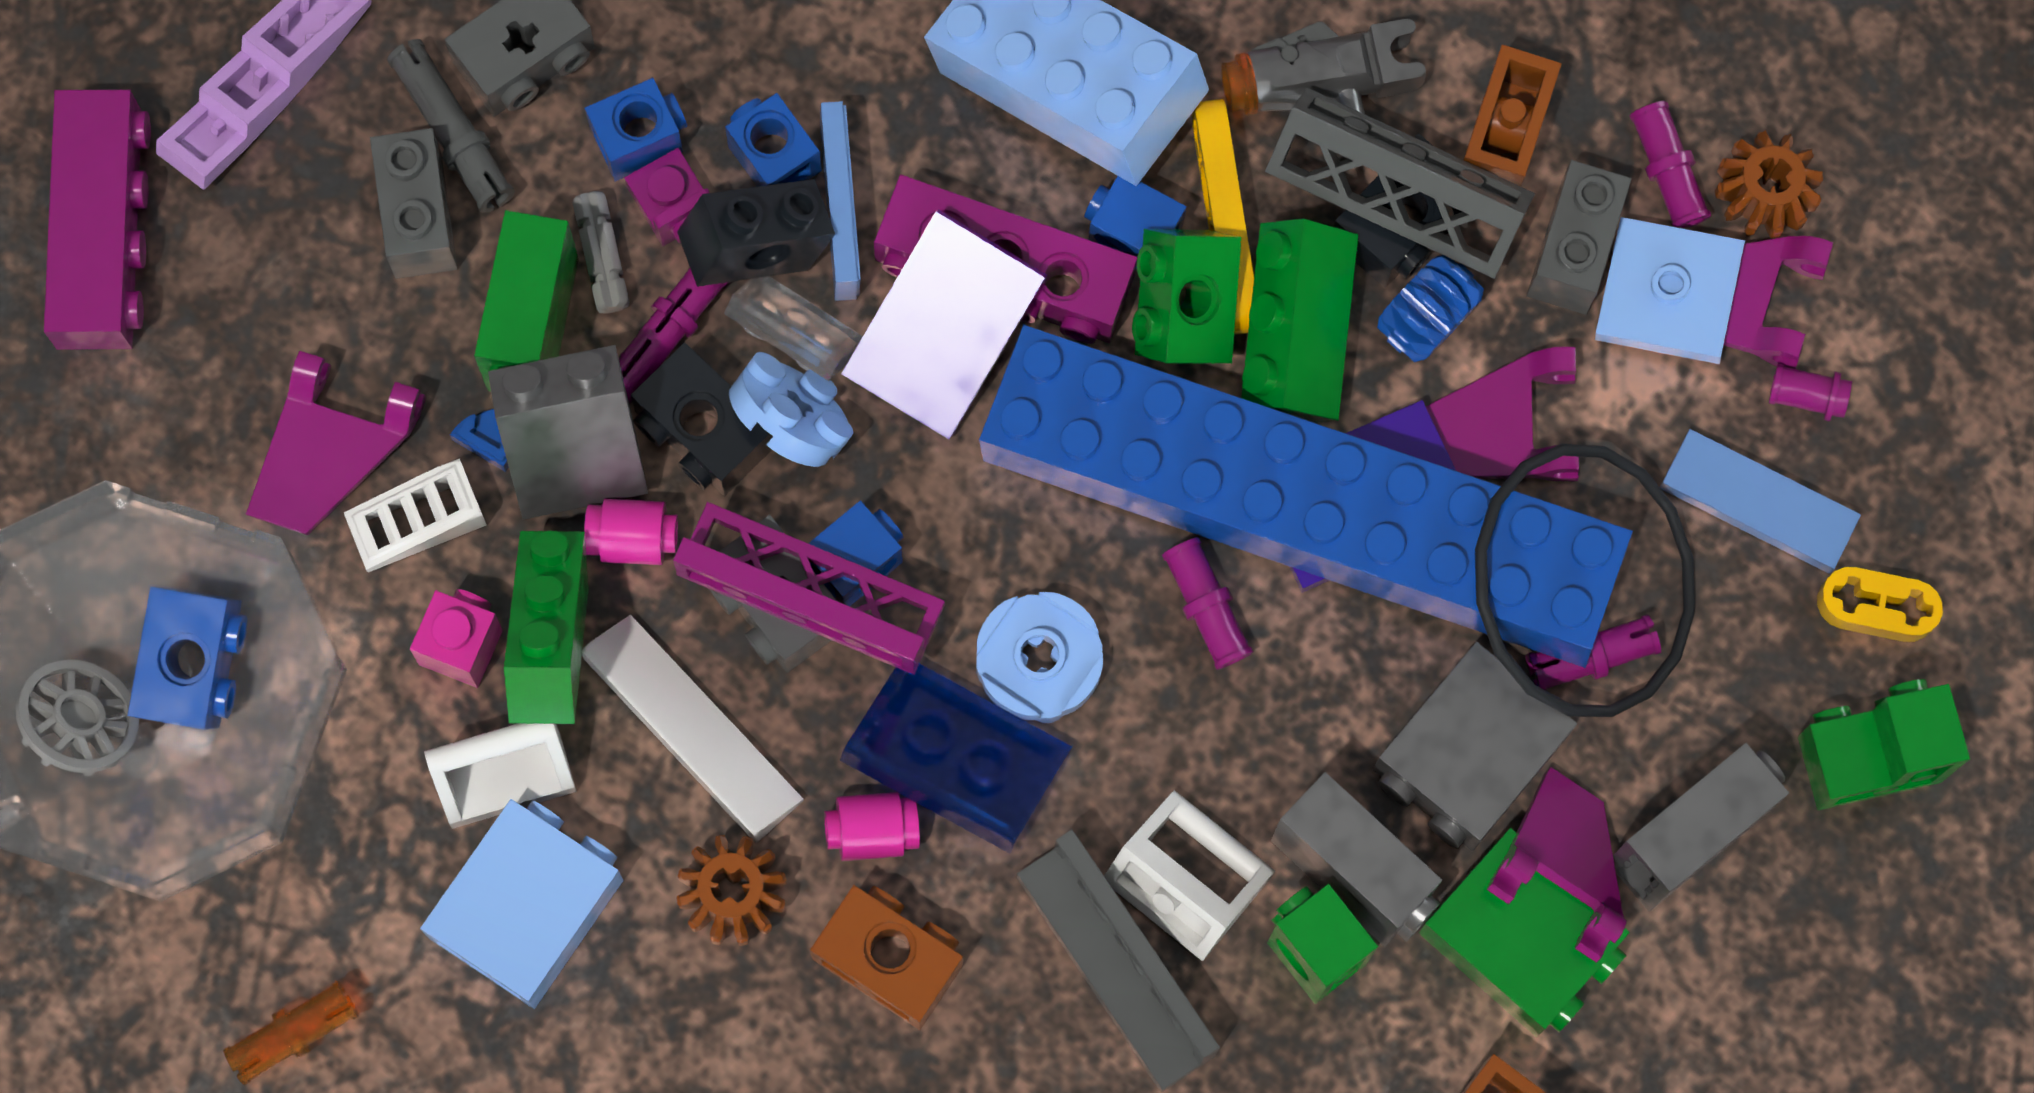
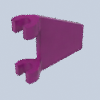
(1754, 289)
(1491, 423)
(323, 452)
(1571, 846)

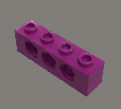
(1100, 271)

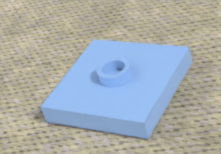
(1669, 290)

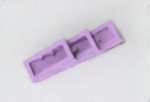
(256, 84)

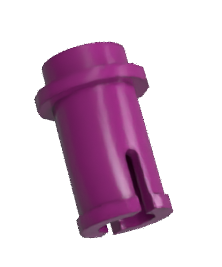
(1811, 391)

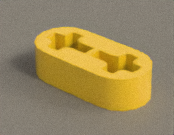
(1883, 590)

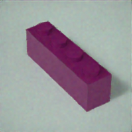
(95, 220)

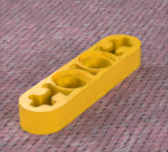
(1223, 193)

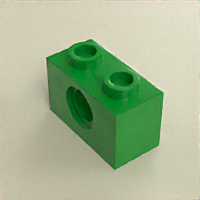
(1205, 321)
(1320, 941)

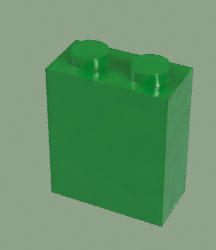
(527, 293)
(1520, 949)

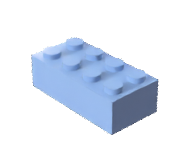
(1074, 74)

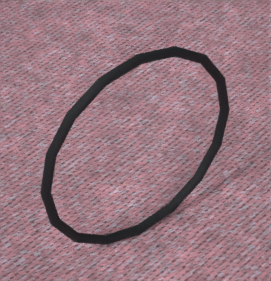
(1481, 575)

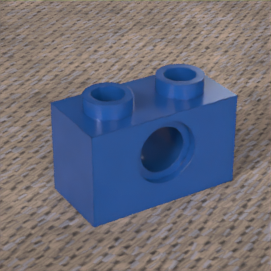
(160, 686)

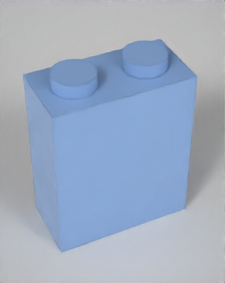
(524, 901)

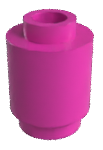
(630, 531)
(872, 826)

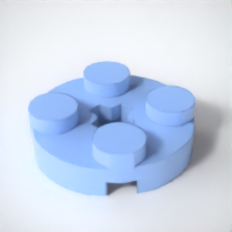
(792, 408)
(1031, 621)

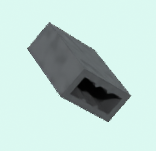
(567, 431)
(1471, 749)
(1700, 825)
(1360, 859)

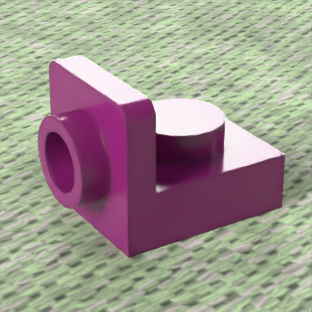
(665, 193)

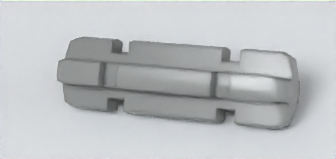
(601, 252)

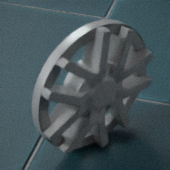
(76, 717)

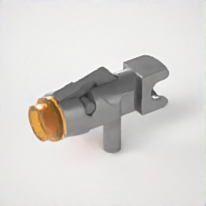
(1320, 60)

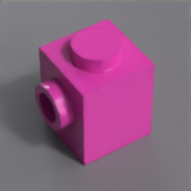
(457, 636)

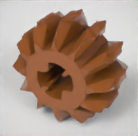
(1769, 207)
(734, 868)

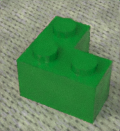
(1896, 747)

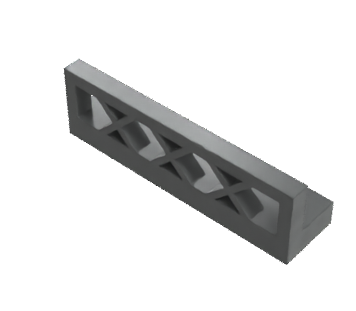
(1410, 162)
(1118, 962)

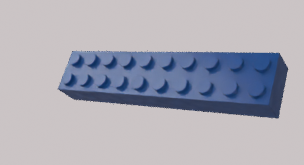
(1301, 494)

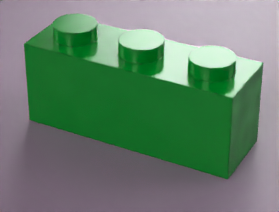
(1300, 318)
(546, 627)

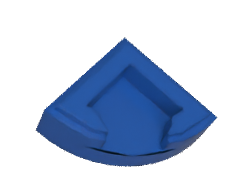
(482, 437)

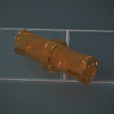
(291, 1033)

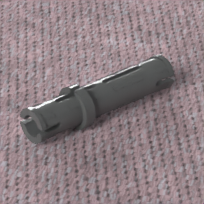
(462, 145)

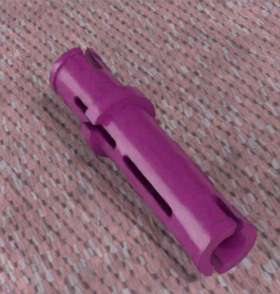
(671, 321)

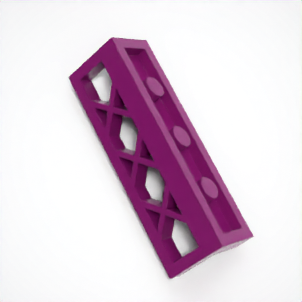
(796, 601)

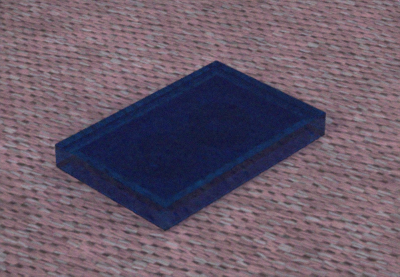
(956, 754)

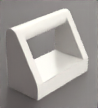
(488, 770)
(1171, 893)

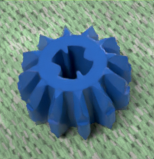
(1430, 308)

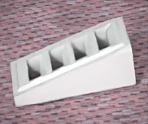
(405, 495)

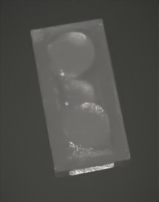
(793, 326)

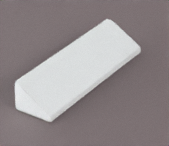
(692, 727)

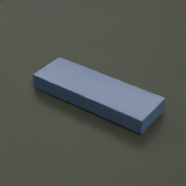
(840, 200)
(1760, 501)

